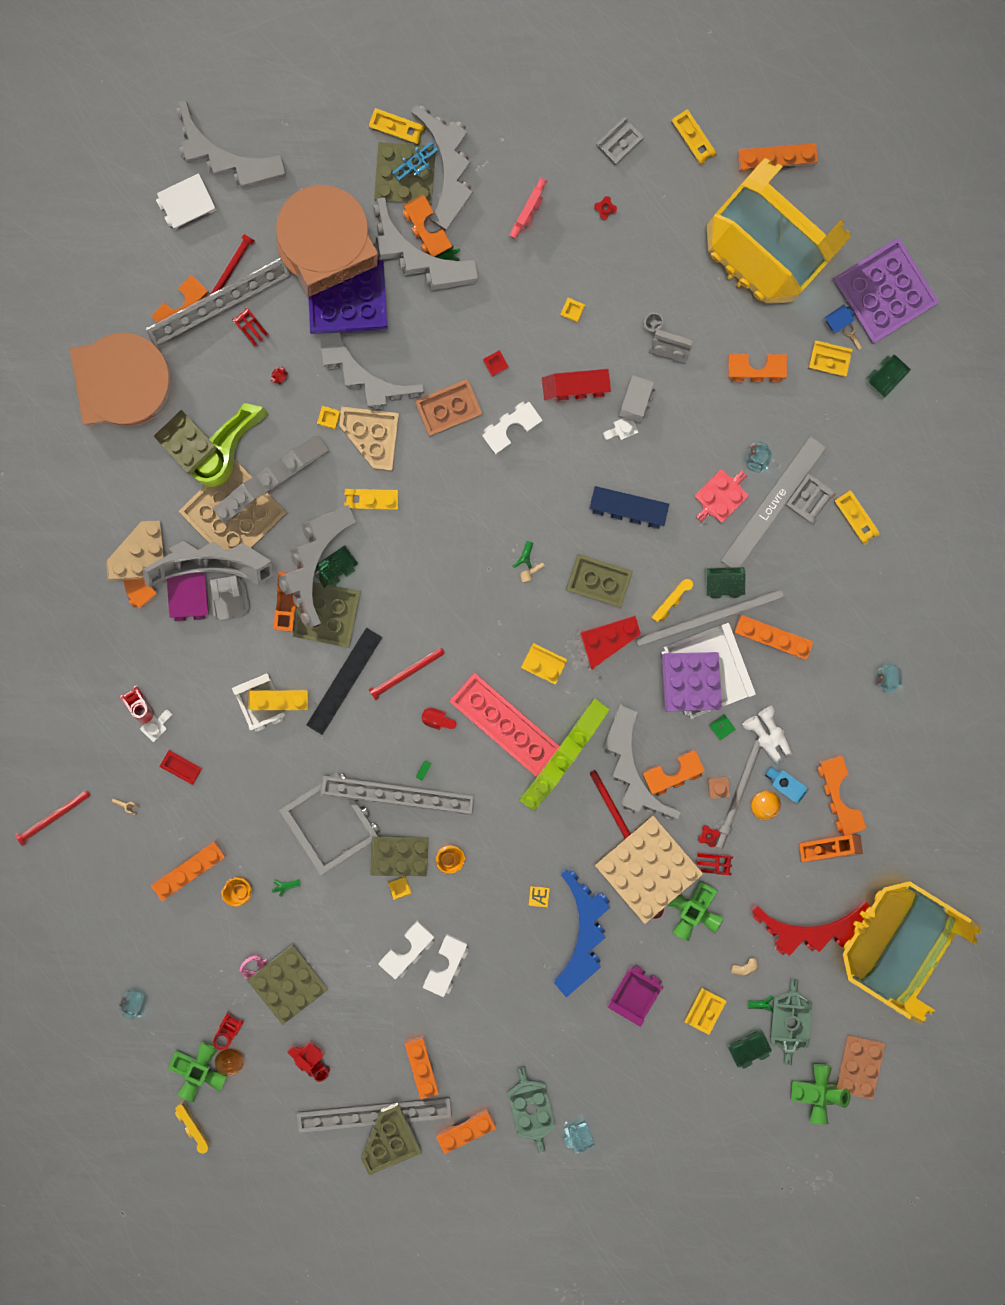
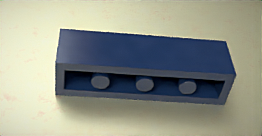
(629, 506)

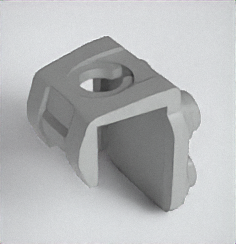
(228, 597)

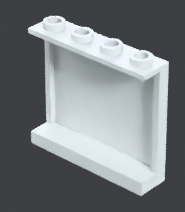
(733, 674)

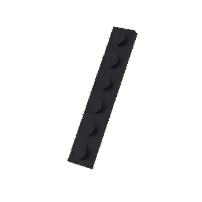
(344, 681)

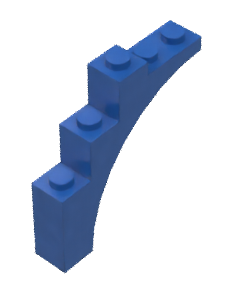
(582, 963)

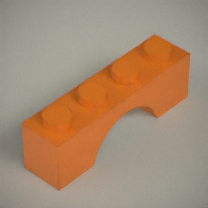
(788, 155)
(773, 637)
(834, 772)
(188, 870)

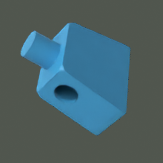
(794, 791)

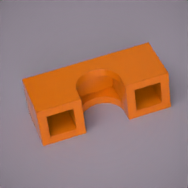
(417, 211)
(192, 291)
(740, 368)
(285, 610)
(689, 768)
(421, 1067)
(466, 1132)

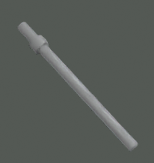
(726, 828)

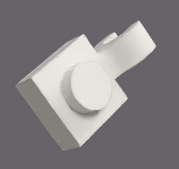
(623, 428)
(156, 726)

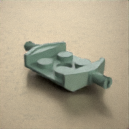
(786, 1007)
(534, 1125)

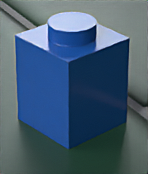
(839, 318)

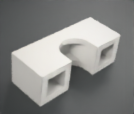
(496, 435)
(395, 963)
(440, 981)

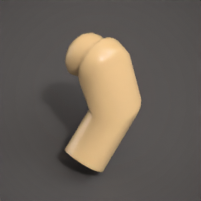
(746, 970)

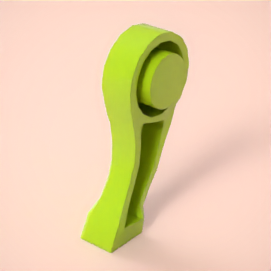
(219, 465)

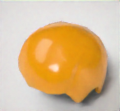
(766, 805)
(450, 859)
(236, 892)

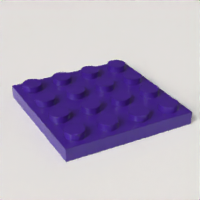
(351, 305)

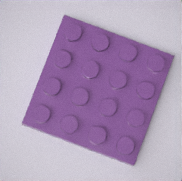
(886, 290)

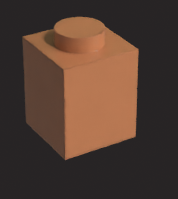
(718, 787)

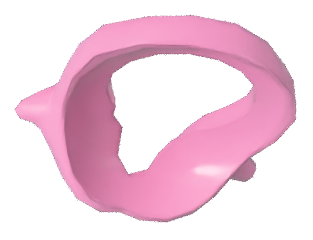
(260, 963)

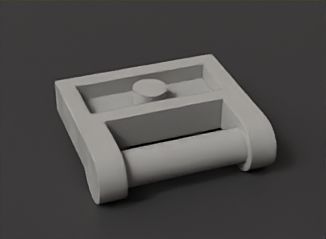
(804, 496)

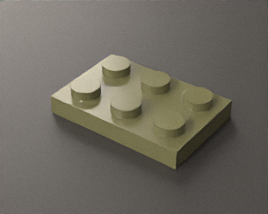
(185, 442)
(599, 580)
(399, 856)

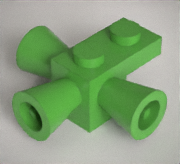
(696, 911)
(196, 1071)
(820, 1094)

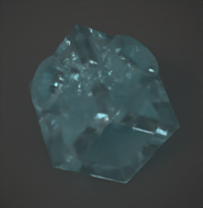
(578, 1137)

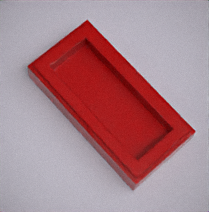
(180, 767)

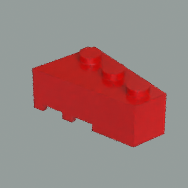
(576, 384)
(608, 639)

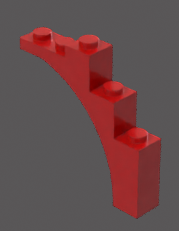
(816, 936)

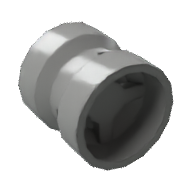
(652, 322)

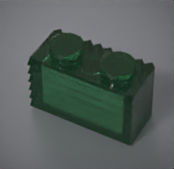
(888, 376)
(335, 566)
(725, 582)
(749, 1049)

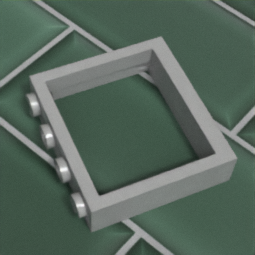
(304, 841)

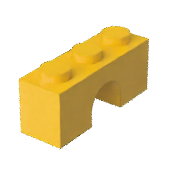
(278, 699)

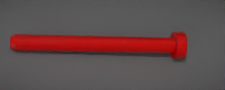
(233, 262)
(406, 673)
(610, 804)
(51, 818)

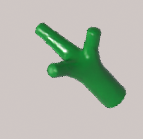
(449, 254)
(525, 557)
(285, 886)
(761, 1004)

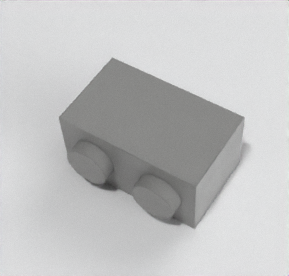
(636, 399)

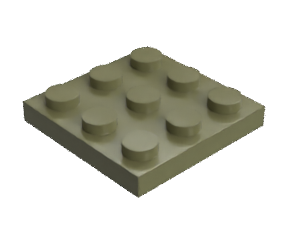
(409, 187)
(336, 612)
(287, 984)

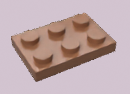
(448, 407)
(860, 1066)

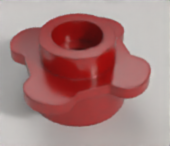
(600, 207)
(278, 375)
(710, 841)
(319, 1072)

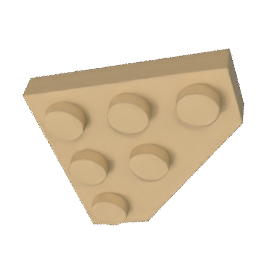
(372, 434)
(136, 552)

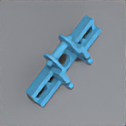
(413, 167)

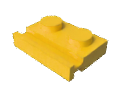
(830, 358)
(544, 663)
(705, 1011)

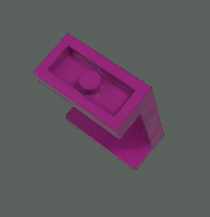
(187, 596)
(635, 995)

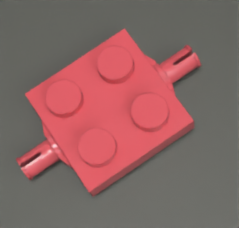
(533, 203)
(721, 496)

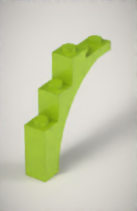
(565, 755)

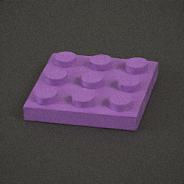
(691, 681)

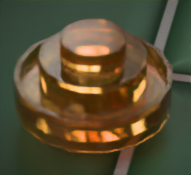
(229, 1062)

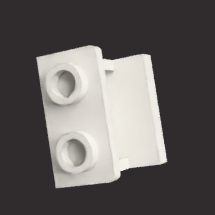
(185, 201)
(257, 718)

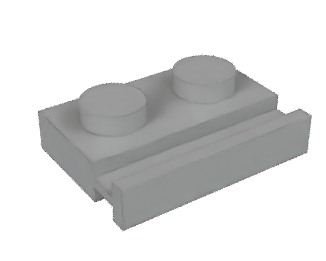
(620, 140)
(671, 346)

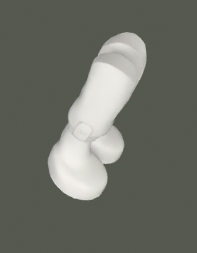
(771, 741)

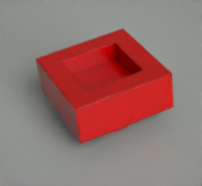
(495, 363)

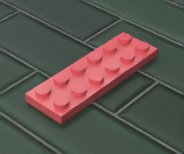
(504, 724)

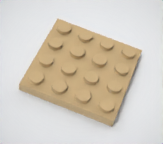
(245, 527)
(648, 869)

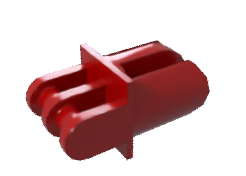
(242, 316)
(436, 718)
(716, 864)

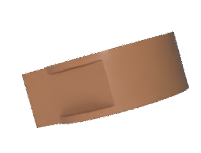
(324, 237)
(120, 380)

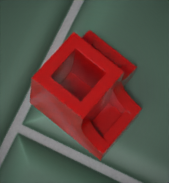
(306, 1056)

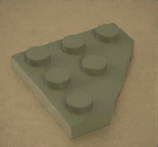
(389, 1141)

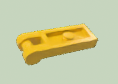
(396, 126)
(693, 136)
(372, 499)
(856, 516)
(674, 599)
(192, 1128)

